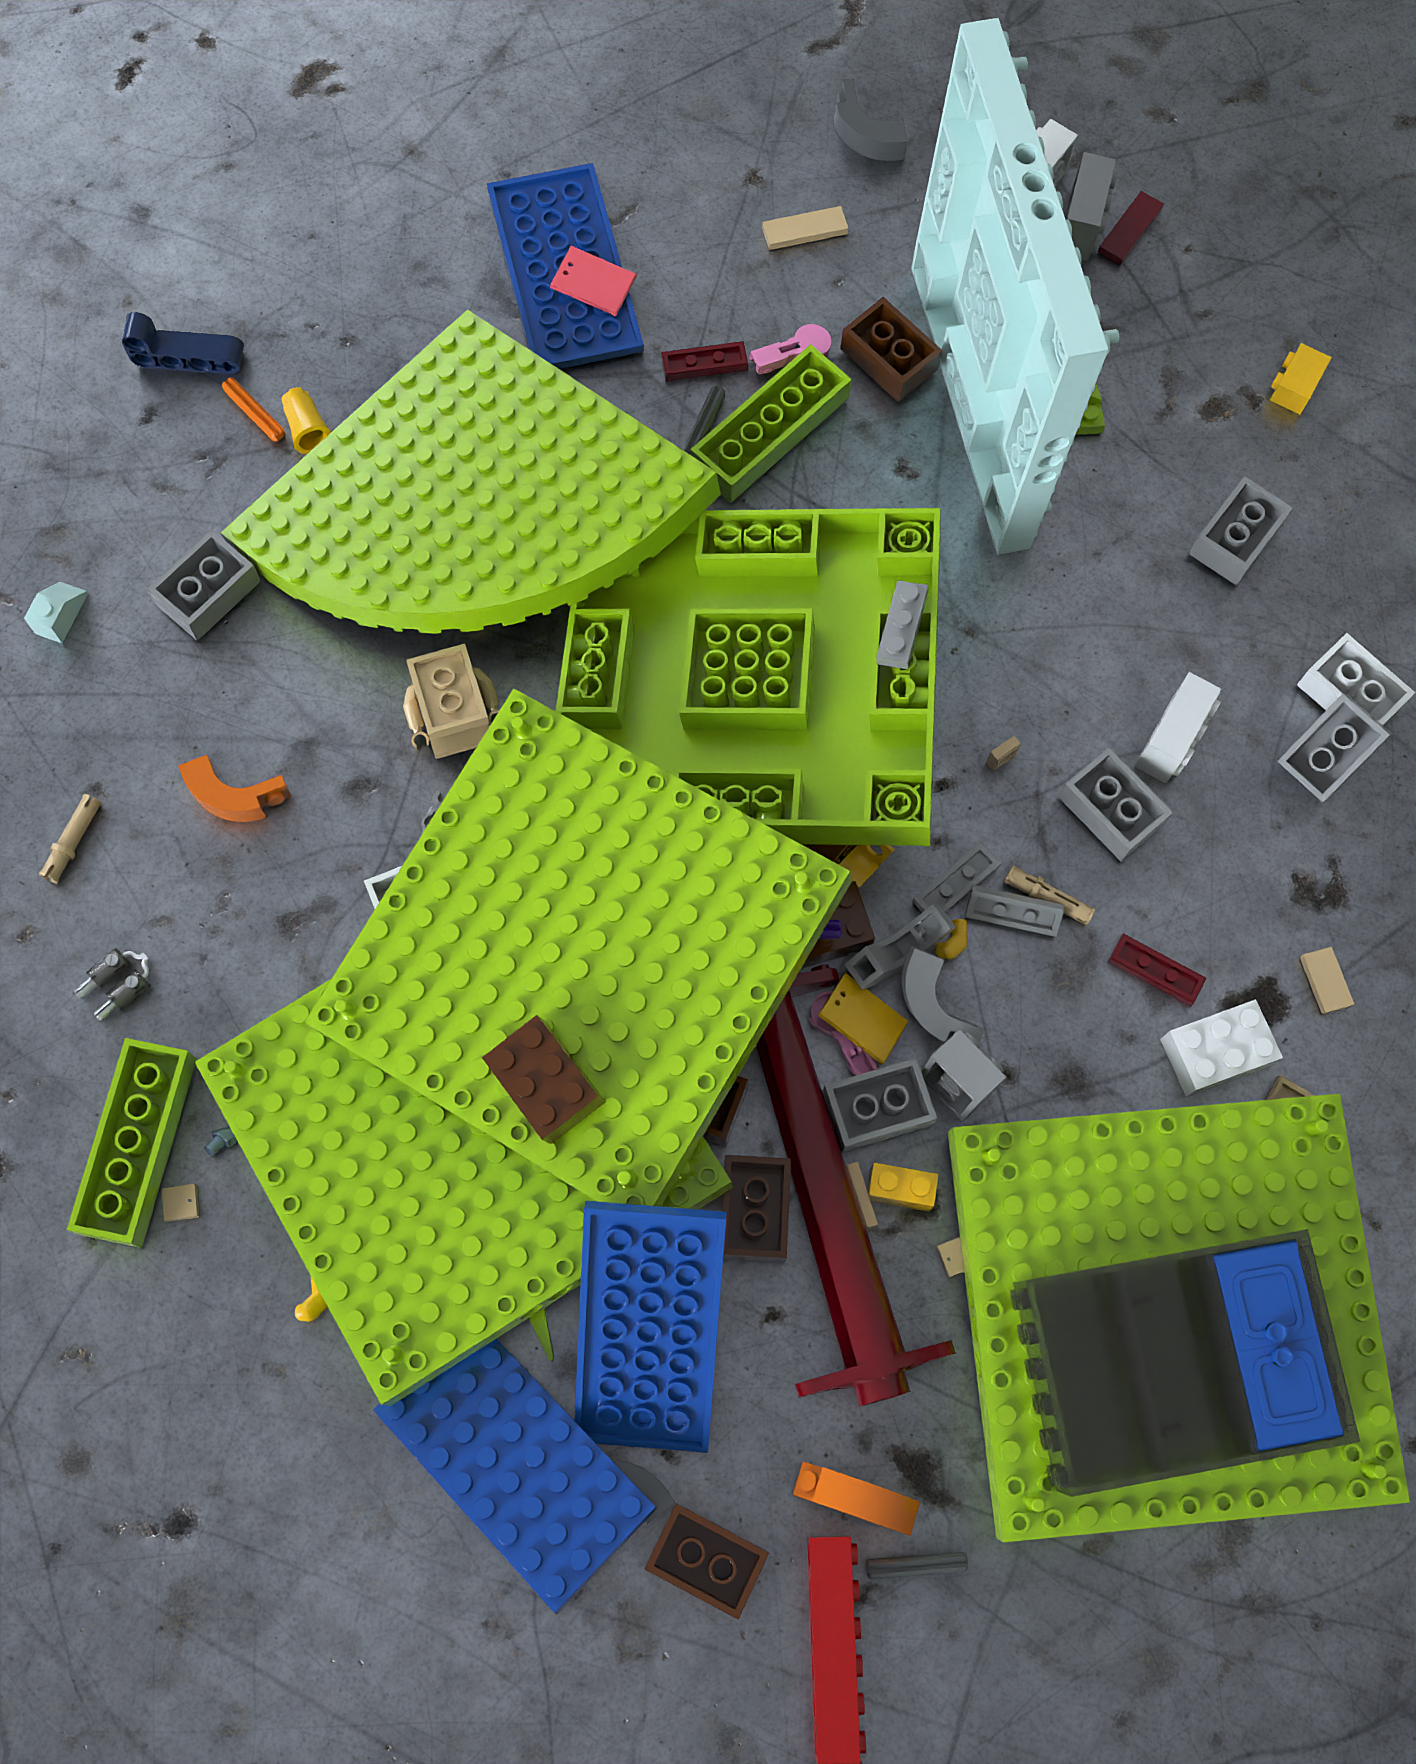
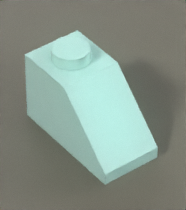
(55, 610)

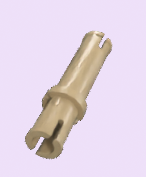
(70, 838)
(1040, 890)

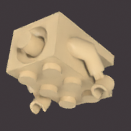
(449, 700)

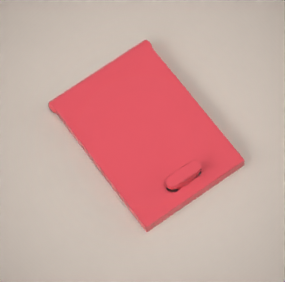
(593, 281)

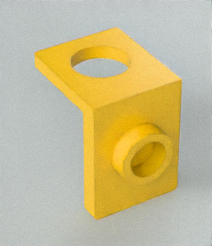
(864, 861)

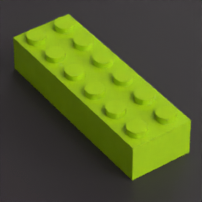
(773, 421)
(132, 1143)

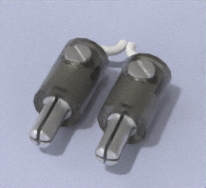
(125, 991)

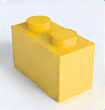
(1300, 378)
(902, 1187)

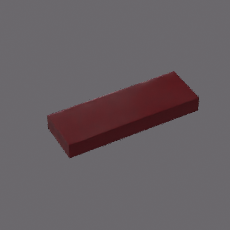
(1130, 228)
(704, 361)
(1157, 969)

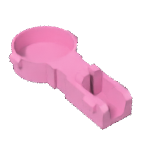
(780, 354)
(856, 1059)

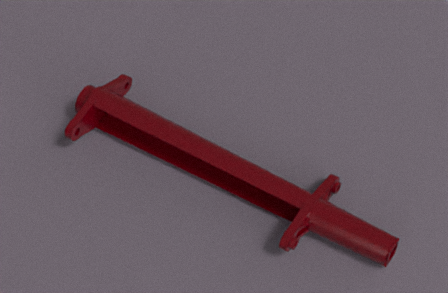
(836, 1229)

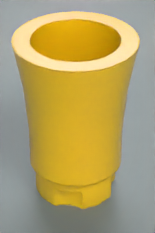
(304, 420)

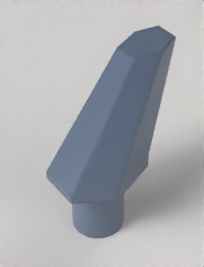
(221, 1138)

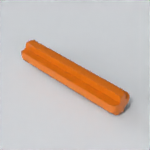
(253, 409)

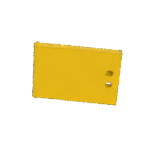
(863, 1018)

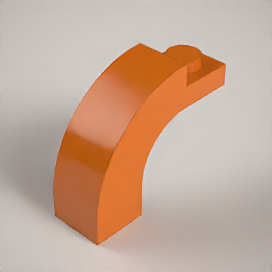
(227, 801)
(856, 1498)

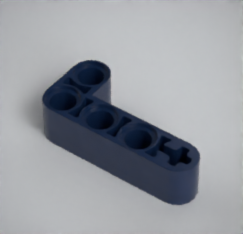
(178, 349)

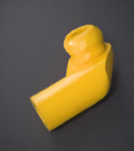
(956, 943)
(312, 1306)

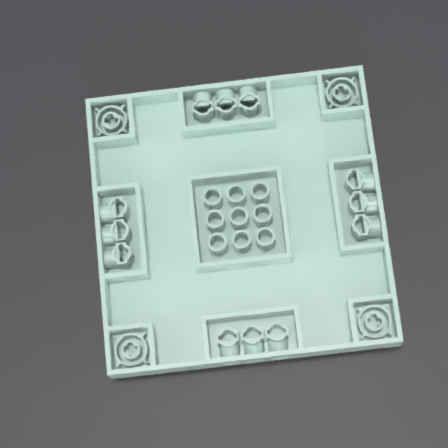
(1005, 289)

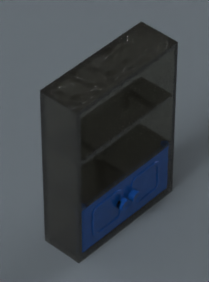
(1183, 1363)

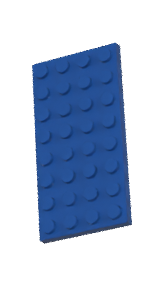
(537, 225)
(648, 1324)
(520, 1470)

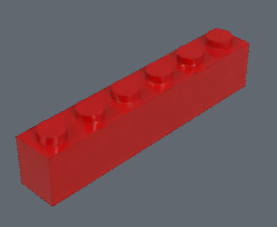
(834, 1650)

